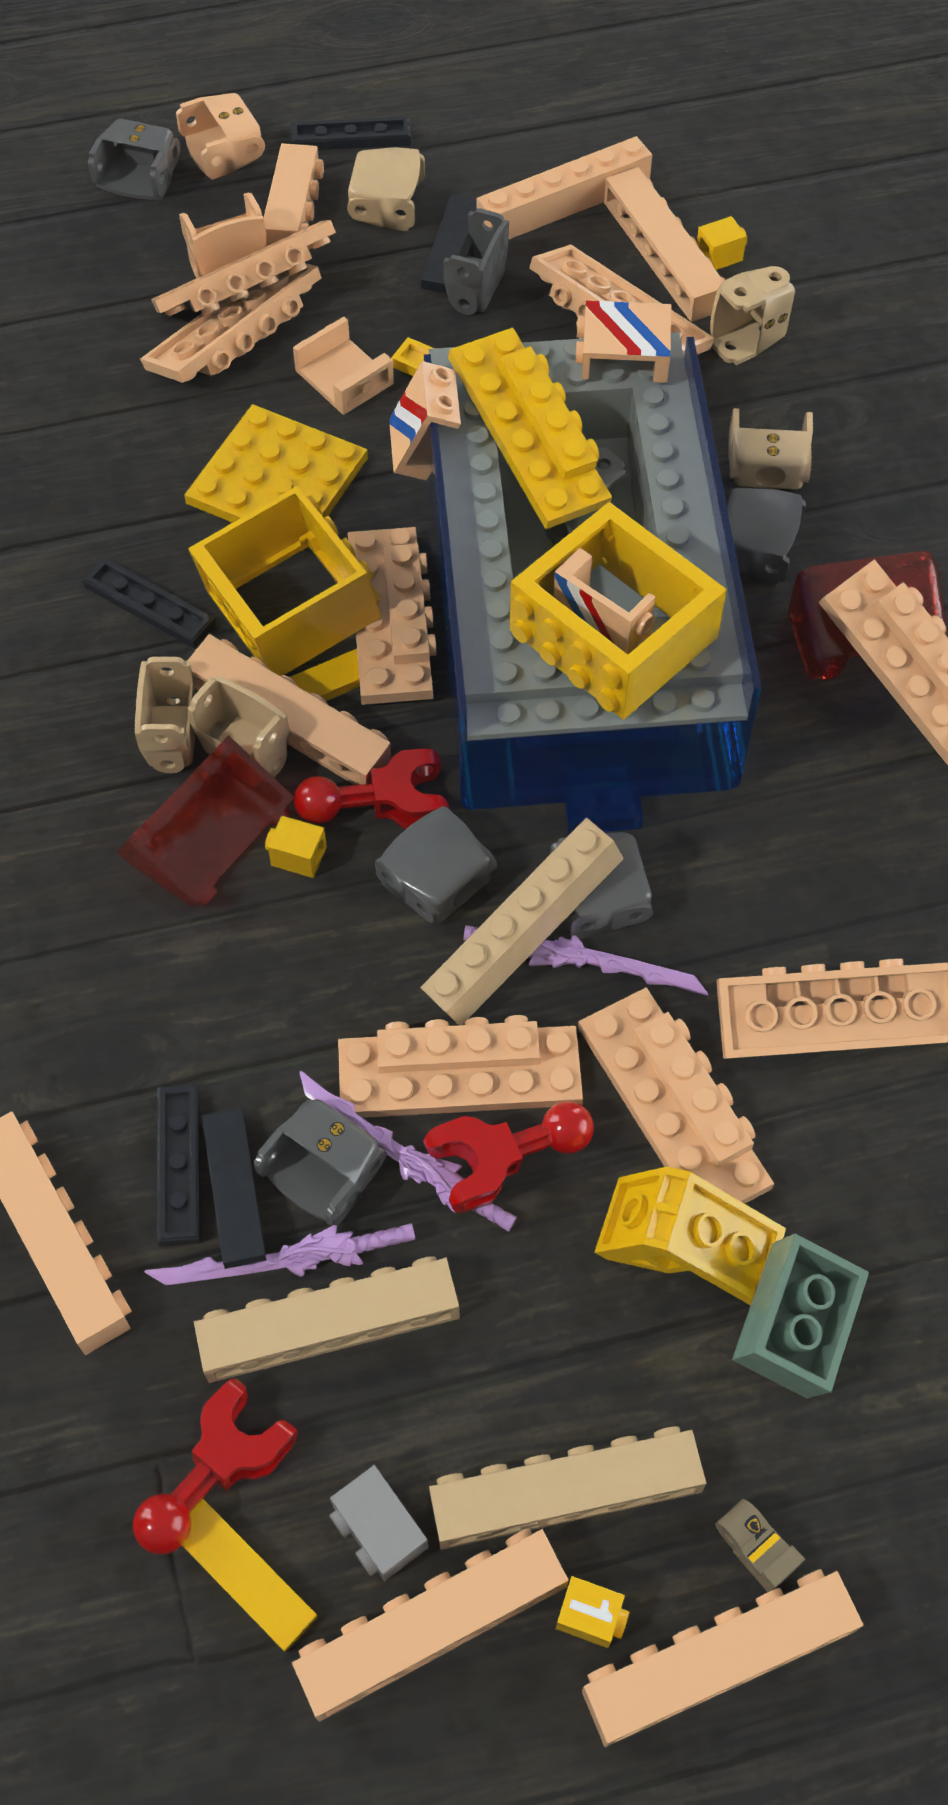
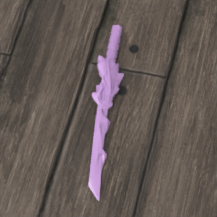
(573, 952)
(412, 1163)
(296, 1258)

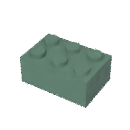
(801, 1316)

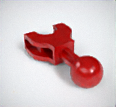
(390, 791)
(498, 1153)
(220, 1458)

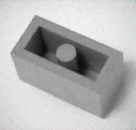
(378, 1524)

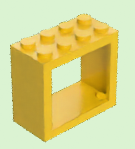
(264, 541)
(645, 565)

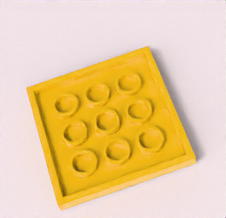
(269, 457)

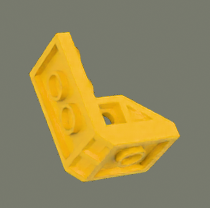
(683, 1223)

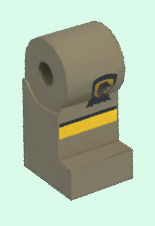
(758, 1545)

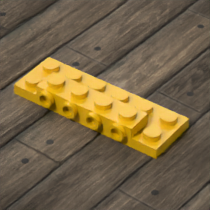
(532, 426)

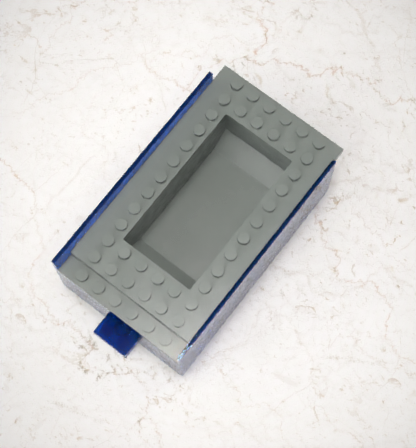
(521, 722)

